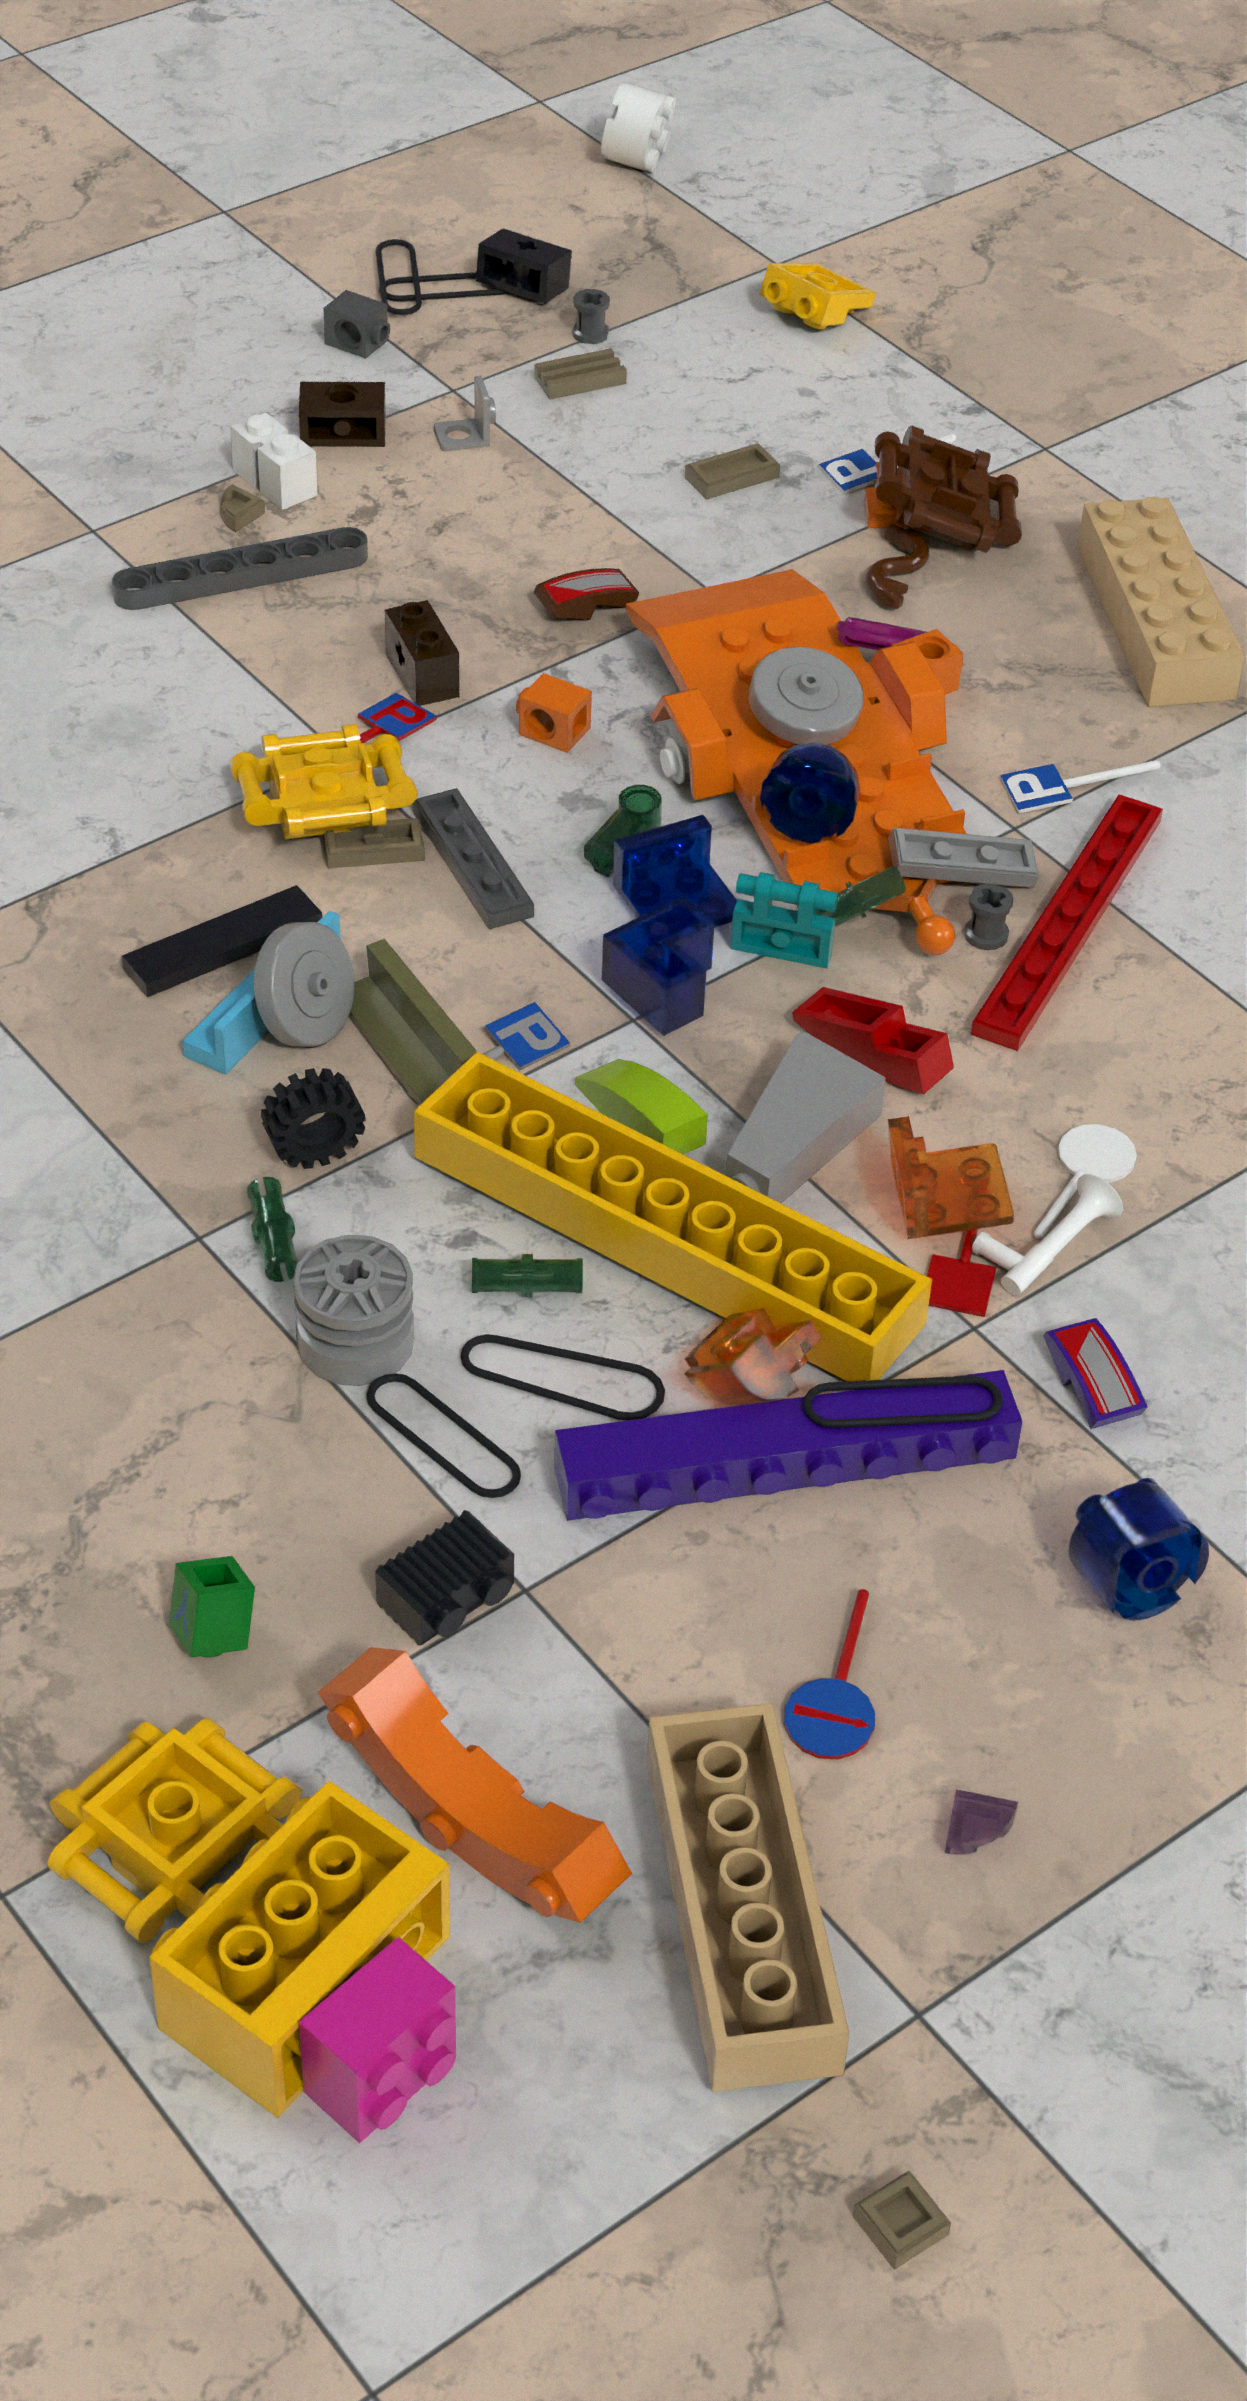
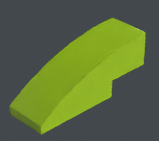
(646, 1104)

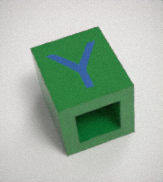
(211, 1606)

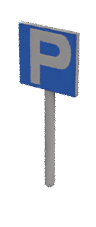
(525, 1037)

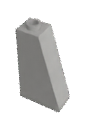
(804, 1118)

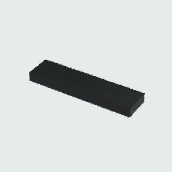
(216, 941)

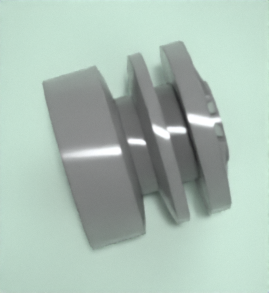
(354, 1309)

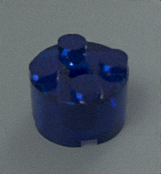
(1136, 1549)

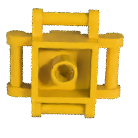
(322, 782)
(168, 1818)

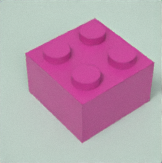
(379, 2040)

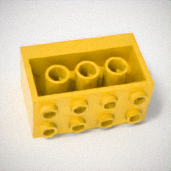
(290, 1934)

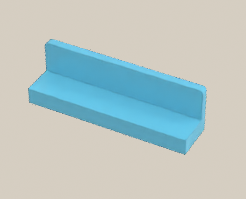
(235, 1023)

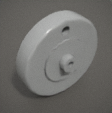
(805, 695)
(304, 984)

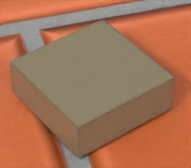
(901, 2219)

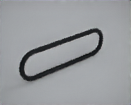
(409, 246)
(459, 294)
(902, 1420)
(490, 1493)

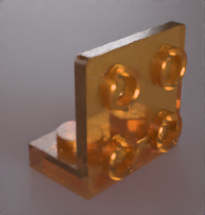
(947, 1187)

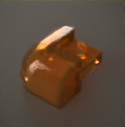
(750, 1359)

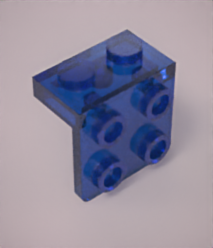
(670, 864)

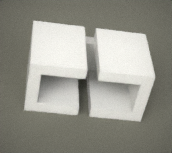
(274, 460)

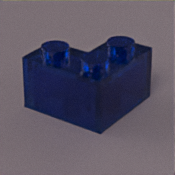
(661, 963)

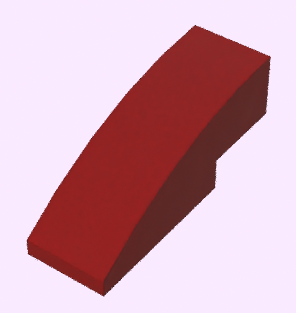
(877, 1037)

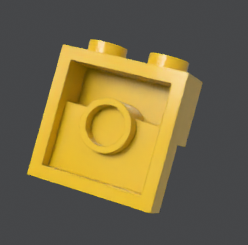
(814, 293)

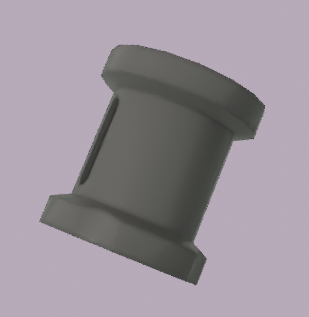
(591, 316)
(989, 910)

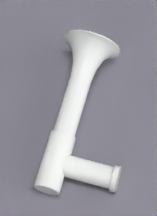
(1095, 1200)

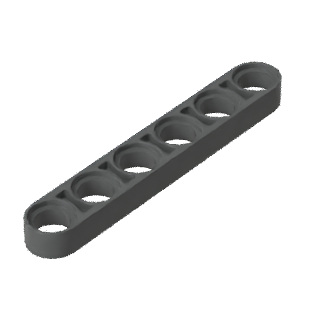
(240, 568)

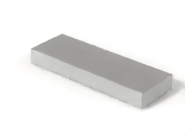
(963, 857)

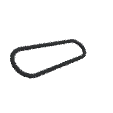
(488, 1338)

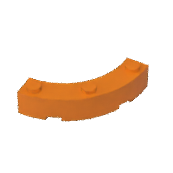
(464, 1796)

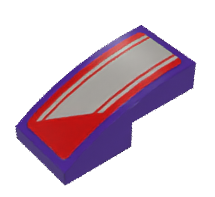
(1097, 1370)

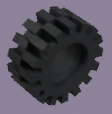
(307, 1098)

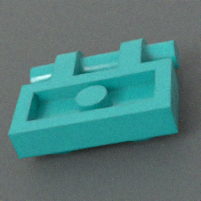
(781, 931)

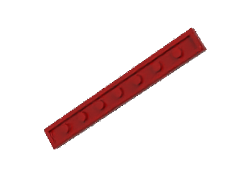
(1066, 923)

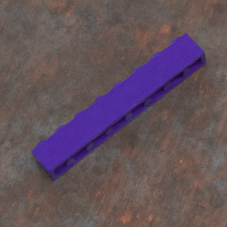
(776, 1447)

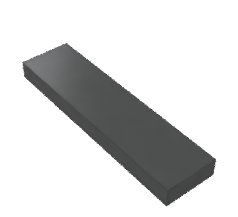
(473, 859)

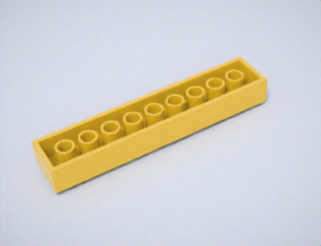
(669, 1216)

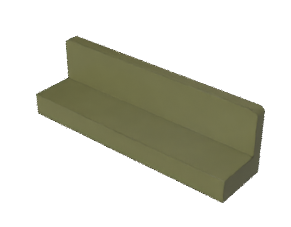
(407, 1024)

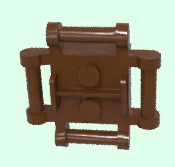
(946, 490)

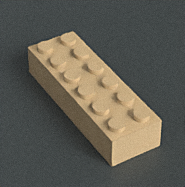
(1160, 602)
(745, 1899)

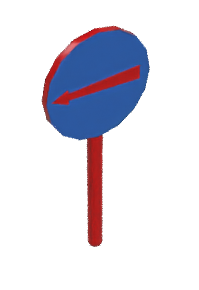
(831, 1715)

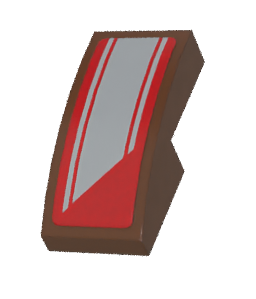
(579, 592)

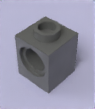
(356, 324)

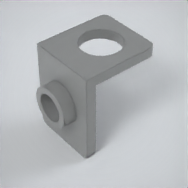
(477, 428)

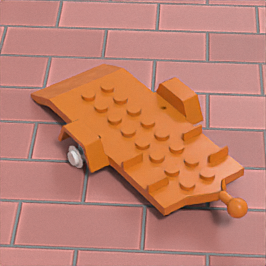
(712, 648)

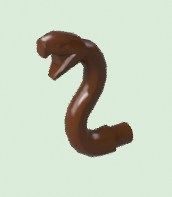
(888, 591)

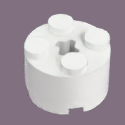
(637, 127)

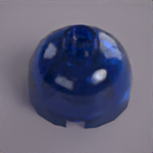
(811, 792)

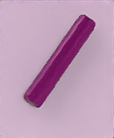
(872, 634)

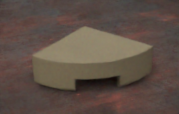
(240, 508)

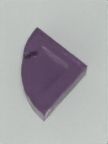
(978, 1821)

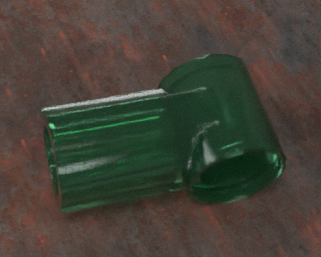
(637, 812)

